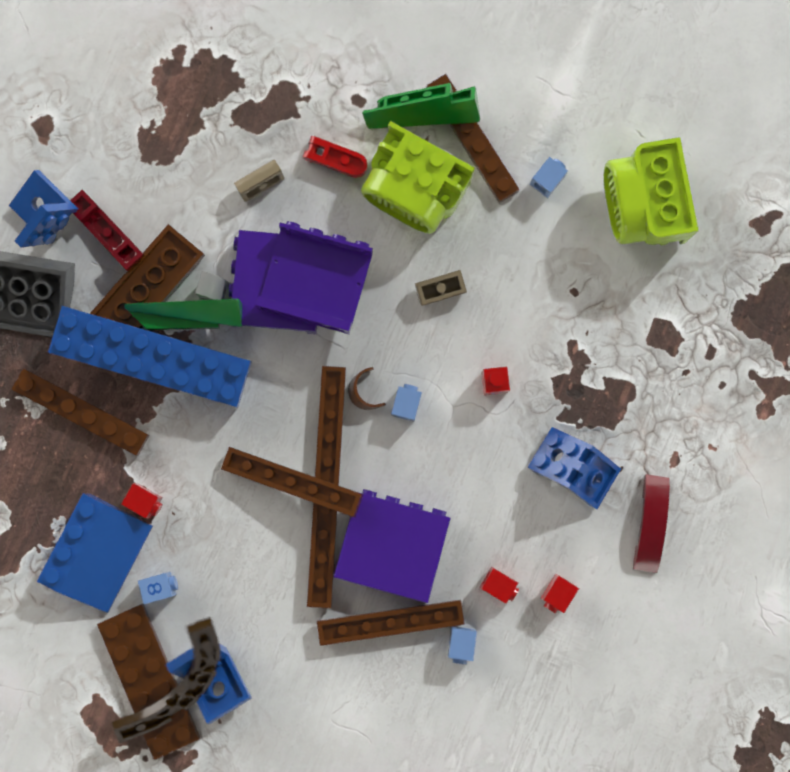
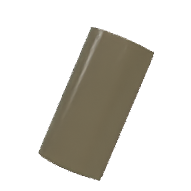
(259, 180)
(440, 288)

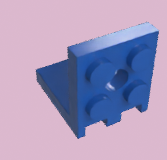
(47, 219)
(576, 467)
(235, 690)

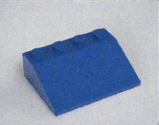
(95, 553)

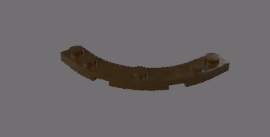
(194, 684)

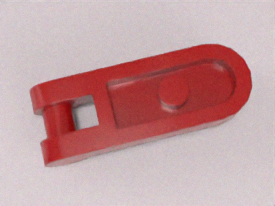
(336, 157)

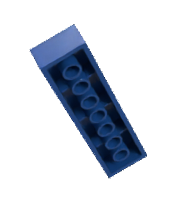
(149, 356)

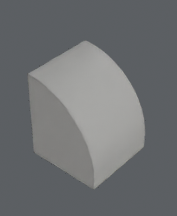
(211, 287)

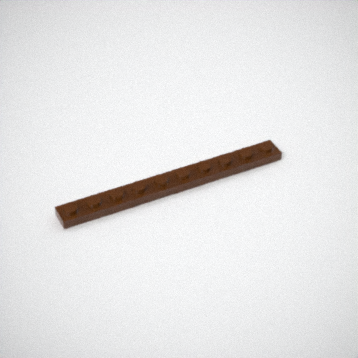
(328, 469)

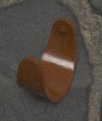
(354, 396)

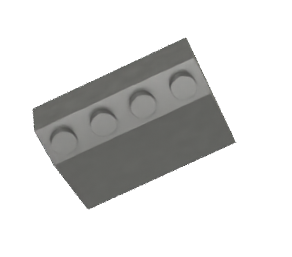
(33, 292)

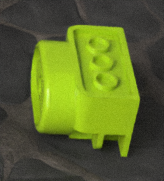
(415, 180)
(650, 195)

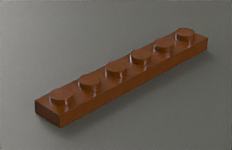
(482, 154)
(80, 412)
(292, 482)
(390, 622)

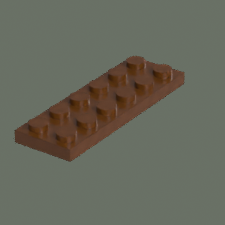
(152, 278)
(145, 676)

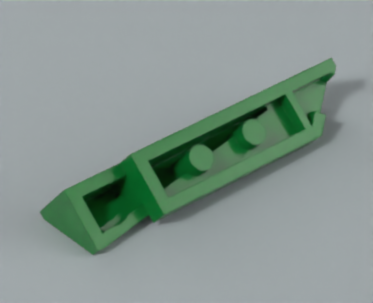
(425, 107)
(188, 314)

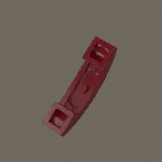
(106, 231)
(653, 523)

